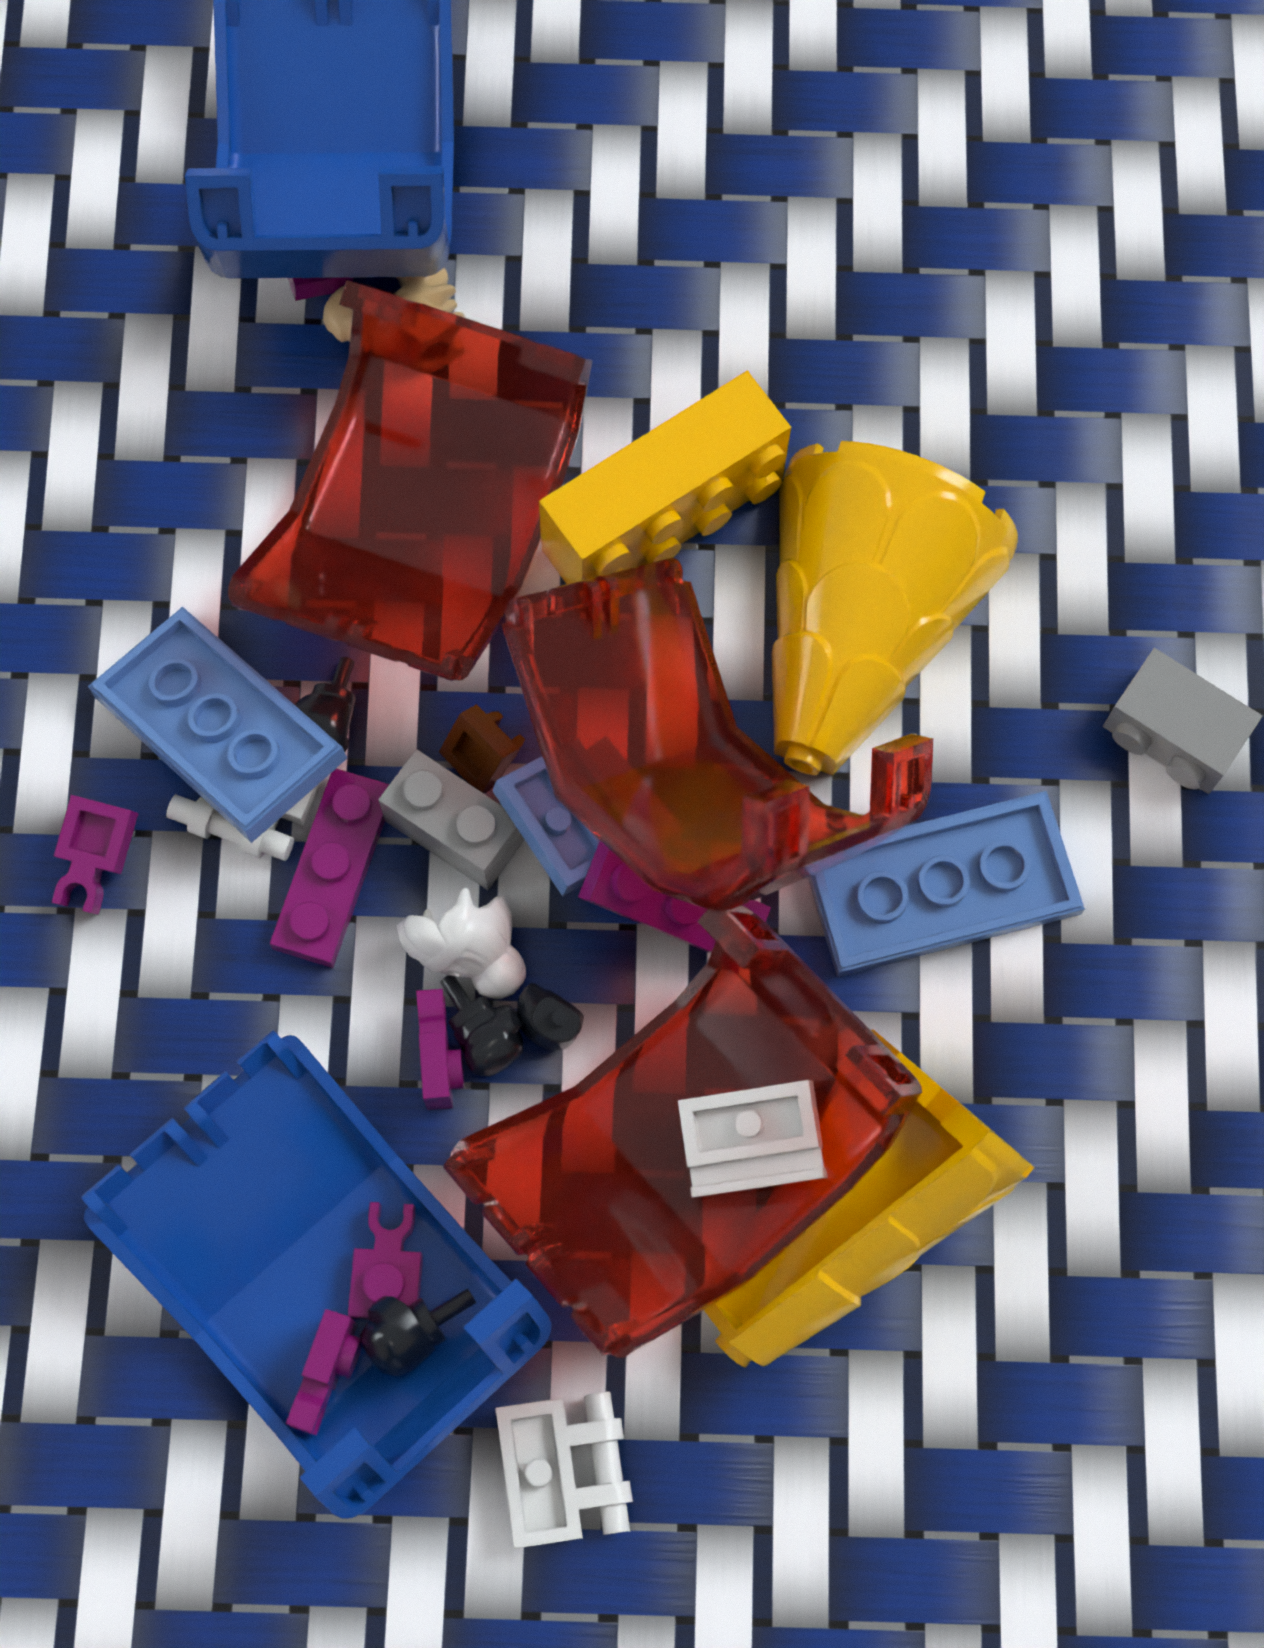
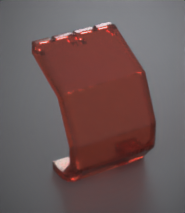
(421, 487)
(653, 754)
(601, 1171)

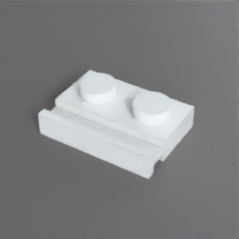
(752, 1138)

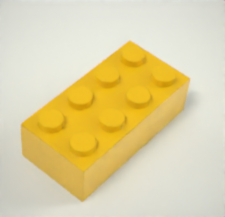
(668, 484)

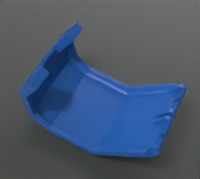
(329, 140)
(253, 1233)

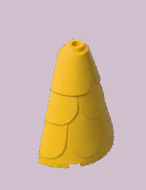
(869, 588)
(914, 1197)

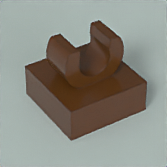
(480, 748)

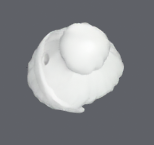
(468, 945)

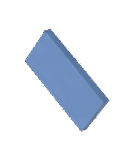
(218, 723)
(947, 885)

